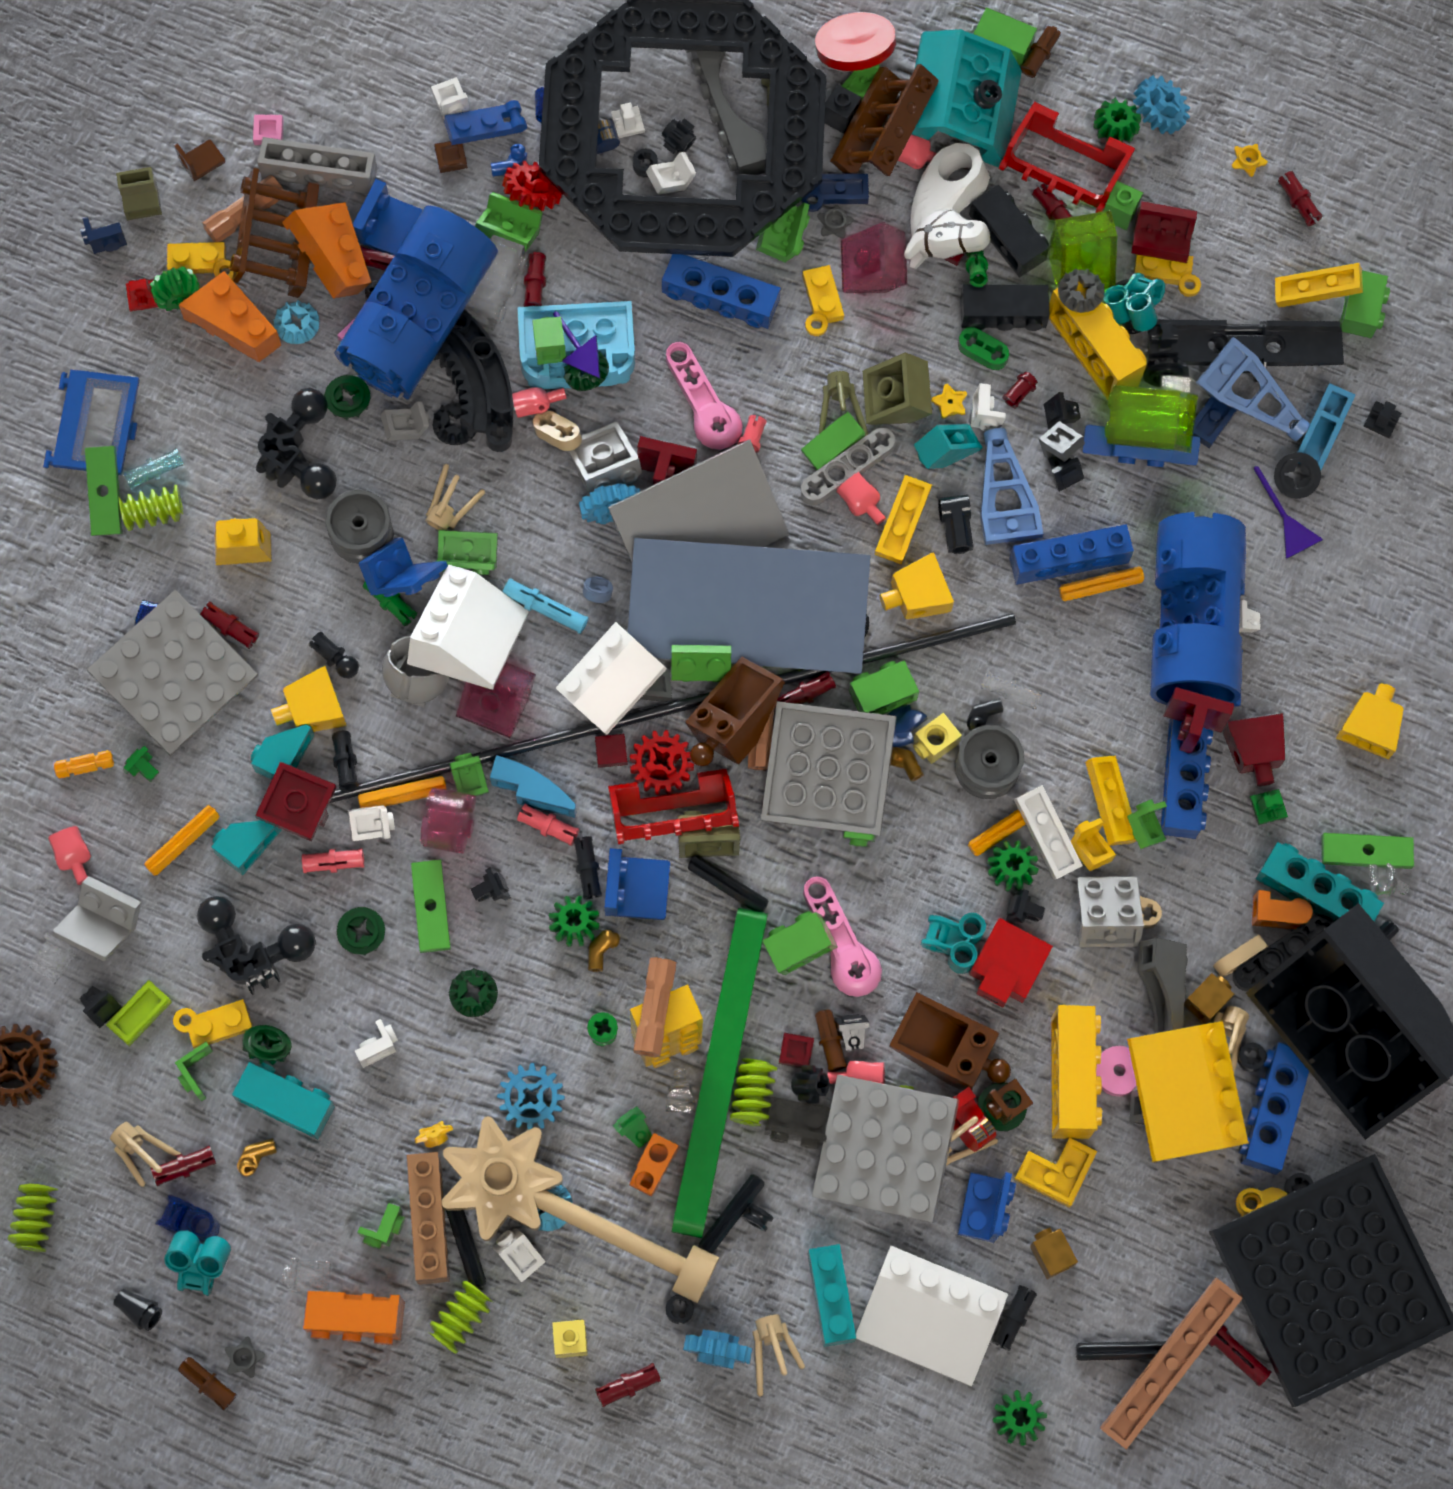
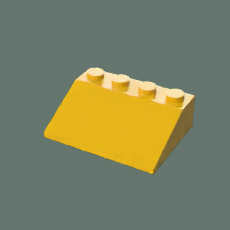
(1187, 1091)

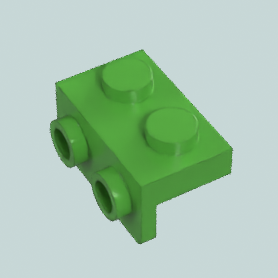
(510, 220)
(784, 237)
(468, 550)
(700, 662)

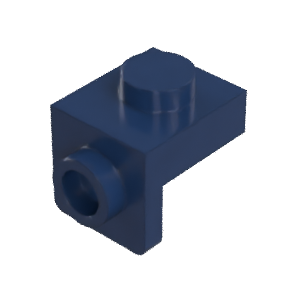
(104, 238)

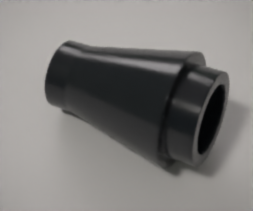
(140, 1310)

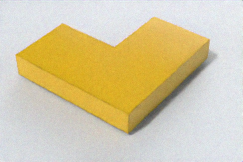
(1058, 1180)

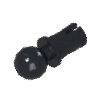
(345, 665)

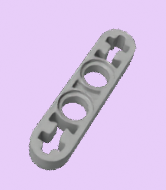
(846, 464)

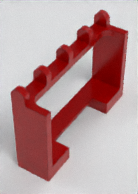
(1043, 122)
(713, 788)

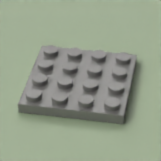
(172, 672)
(828, 768)
(885, 1148)

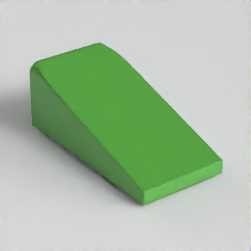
(833, 441)

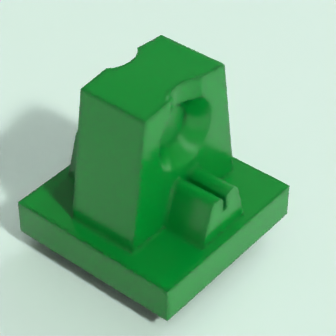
(140, 763)
(1268, 806)
(633, 1127)

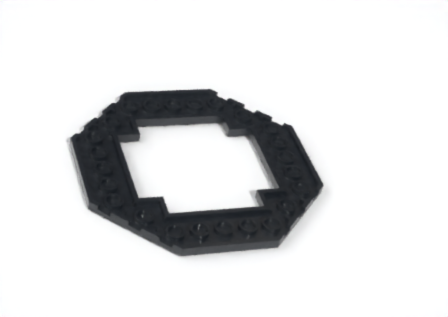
(683, 223)

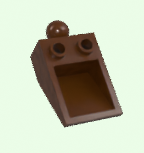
(734, 713)
(943, 1039)

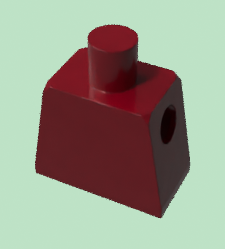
(1257, 745)

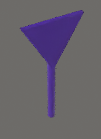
(1295, 534)

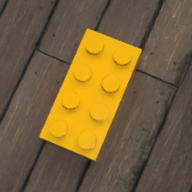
(1099, 344)
(681, 1029)
(1074, 1072)

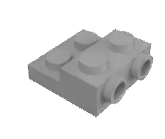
(605, 458)

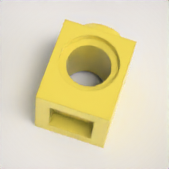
(940, 727)
(570, 1338)

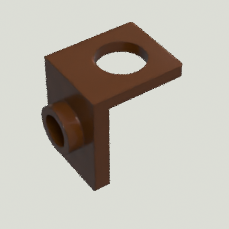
(200, 159)
(999, 1109)

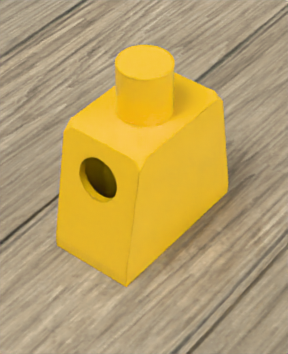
(241, 542)
(919, 590)
(311, 703)
(1374, 723)

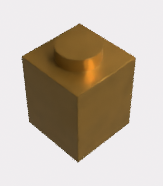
(1209, 998)
(1053, 1252)

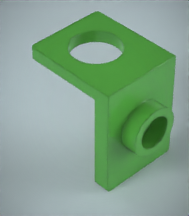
(188, 1060)

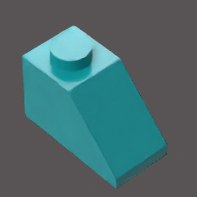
(947, 445)
(282, 747)
(243, 843)

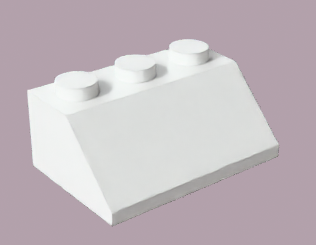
(611, 678)

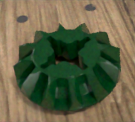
(585, 381)
(353, 386)
(355, 918)
(469, 1006)
(272, 1037)
(1016, 1100)

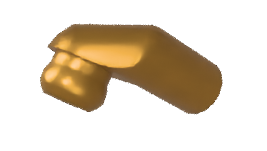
(905, 759)
(597, 948)
(253, 1154)

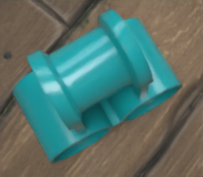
(1136, 301)
(954, 939)
(197, 1262)

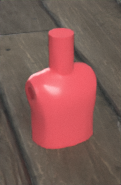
(917, 152)
(535, 400)
(861, 497)
(70, 852)
(861, 1070)

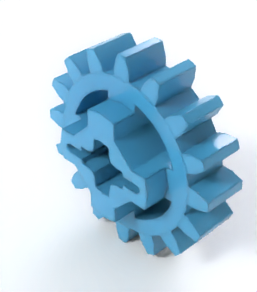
(1161, 104)
(596, 505)
(516, 1111)
(717, 1349)

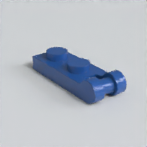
(485, 123)

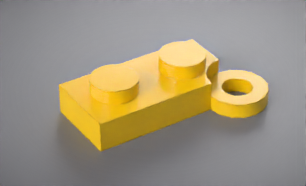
(199, 257)
(1169, 271)
(822, 298)
(214, 1024)

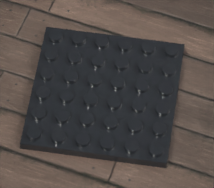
(1333, 1280)

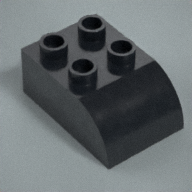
(1360, 1021)

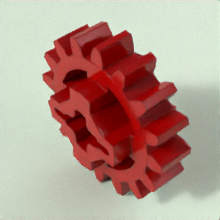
(530, 187)
(652, 770)

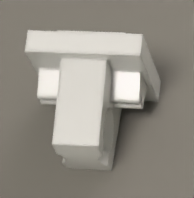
(628, 120)
(1248, 619)

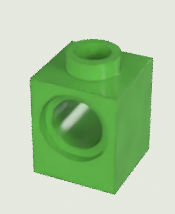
(1123, 204)
(549, 340)

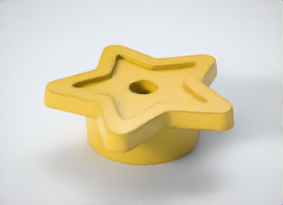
(1248, 152)
(950, 409)
(434, 1135)

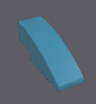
(1326, 423)
(531, 787)

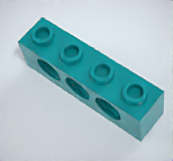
(1275, 875)

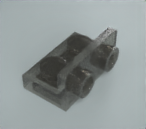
(797, 1122)

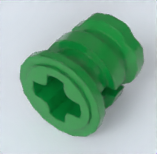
(598, 1020)

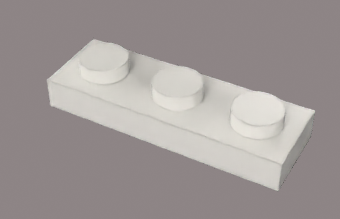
(1048, 832)

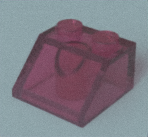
(874, 260)
(501, 707)

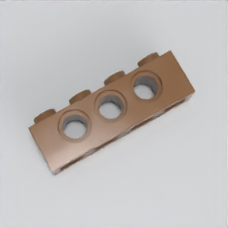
(428, 1218)

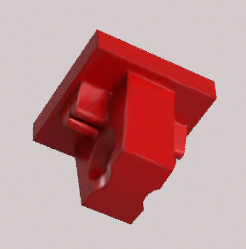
(140, 295)

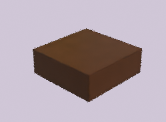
(450, 156)

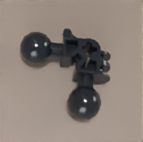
(317, 479)
(217, 917)

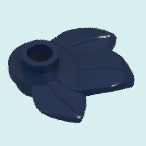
(906, 722)

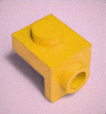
(1091, 846)

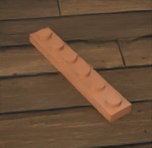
(1171, 1363)

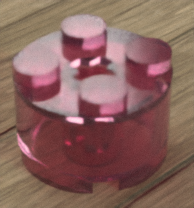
(448, 820)

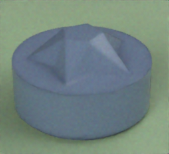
(597, 589)

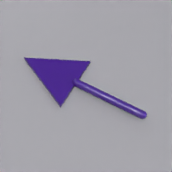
(585, 356)

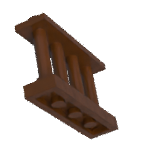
(871, 114)
(295, 276)

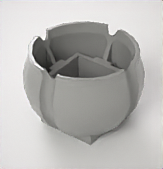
(407, 681)

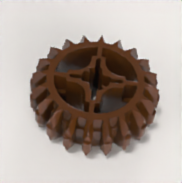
(25, 1059)

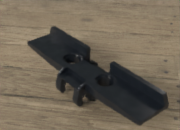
(1300, 341)

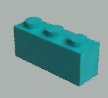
(284, 1099)
(831, 1295)

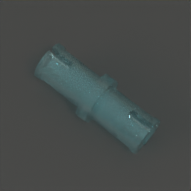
(153, 468)

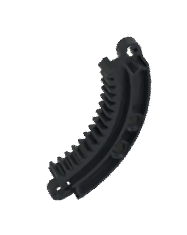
(478, 380)

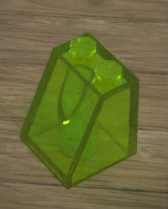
(1085, 244)
(1151, 418)

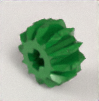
(1126, 117)
(173, 287)
(1001, 859)
(586, 919)
(1029, 1414)

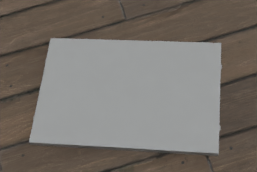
(709, 503)

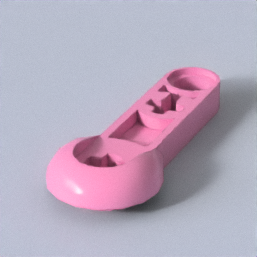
(704, 402)
(849, 949)

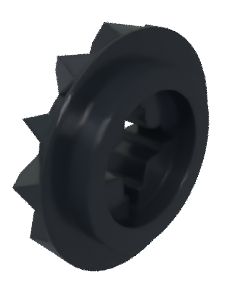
(1160, 367)
(449, 434)
(1308, 466)

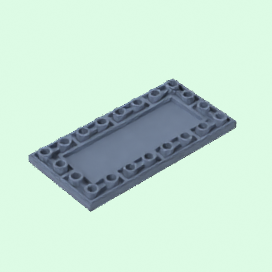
(759, 600)

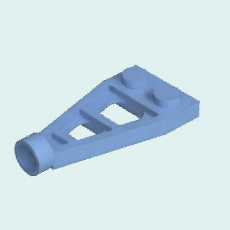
(1224, 372)
(1010, 524)

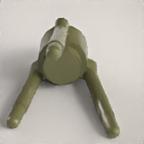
(840, 389)

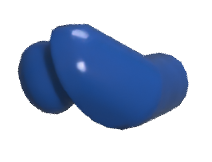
(517, 156)

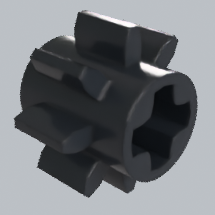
(678, 136)
(810, 1084)

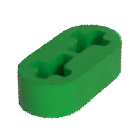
(983, 349)

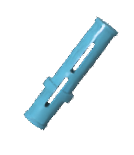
(534, 600)

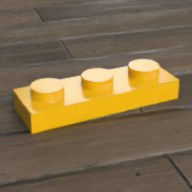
(1318, 285)
(903, 519)
(1111, 799)

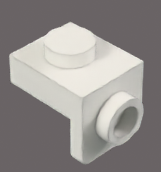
(450, 97)
(673, 175)
(370, 823)

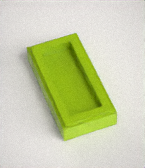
(139, 1013)

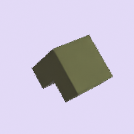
(139, 193)

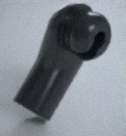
(981, 712)

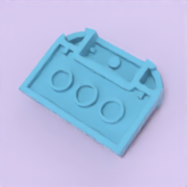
(607, 320)

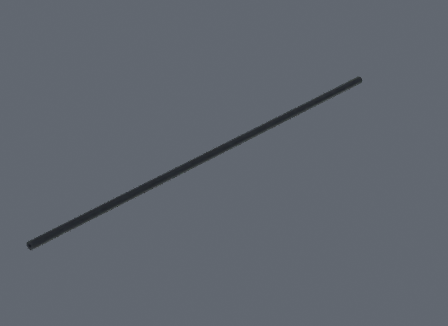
(666, 709)

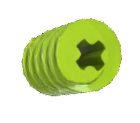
(151, 508)
(752, 1092)
(32, 1217)
(460, 1316)

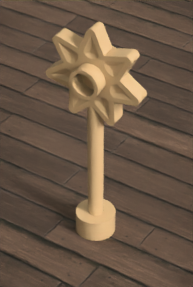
(507, 1182)

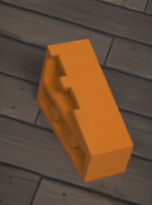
(332, 247)
(230, 315)
(354, 1316)

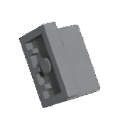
(1109, 912)
(99, 920)

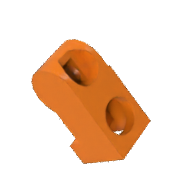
(1279, 913)
(653, 1164)

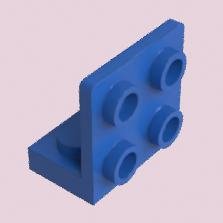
(384, 220)
(393, 572)
(636, 887)
(984, 1207)

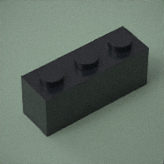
(1010, 230)
(1005, 307)

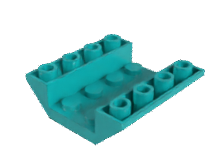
(961, 65)

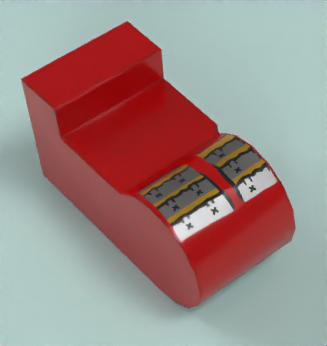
(982, 1131)

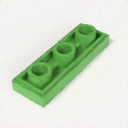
(103, 471)
(1348, 850)
(428, 889)

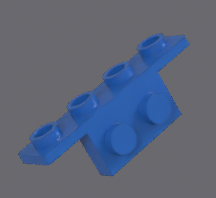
(1097, 444)

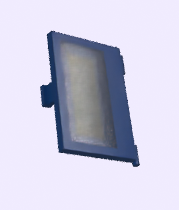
(94, 414)

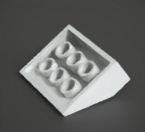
(466, 629)
(931, 1316)

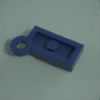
(840, 190)
(1212, 421)

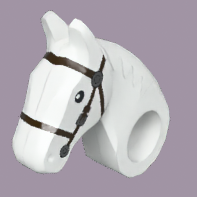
(936, 206)

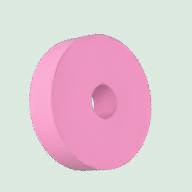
(1111, 1083)

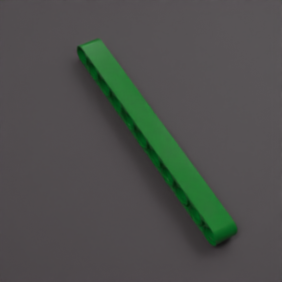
(719, 1073)

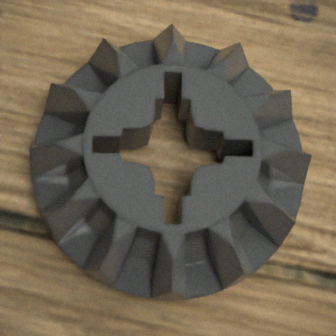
(1073, 299)

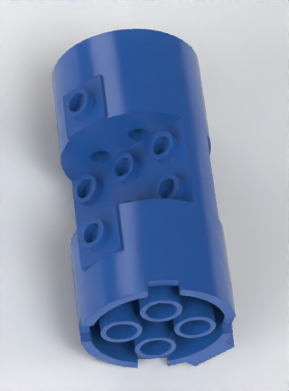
(417, 302)
(1201, 588)

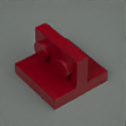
(1163, 232)
(664, 458)
(1196, 713)
(296, 801)

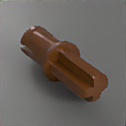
(1040, 51)
(830, 1040)
(207, 1383)

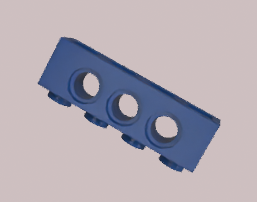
(712, 278)
(1071, 554)
(1174, 819)
(1272, 1156)

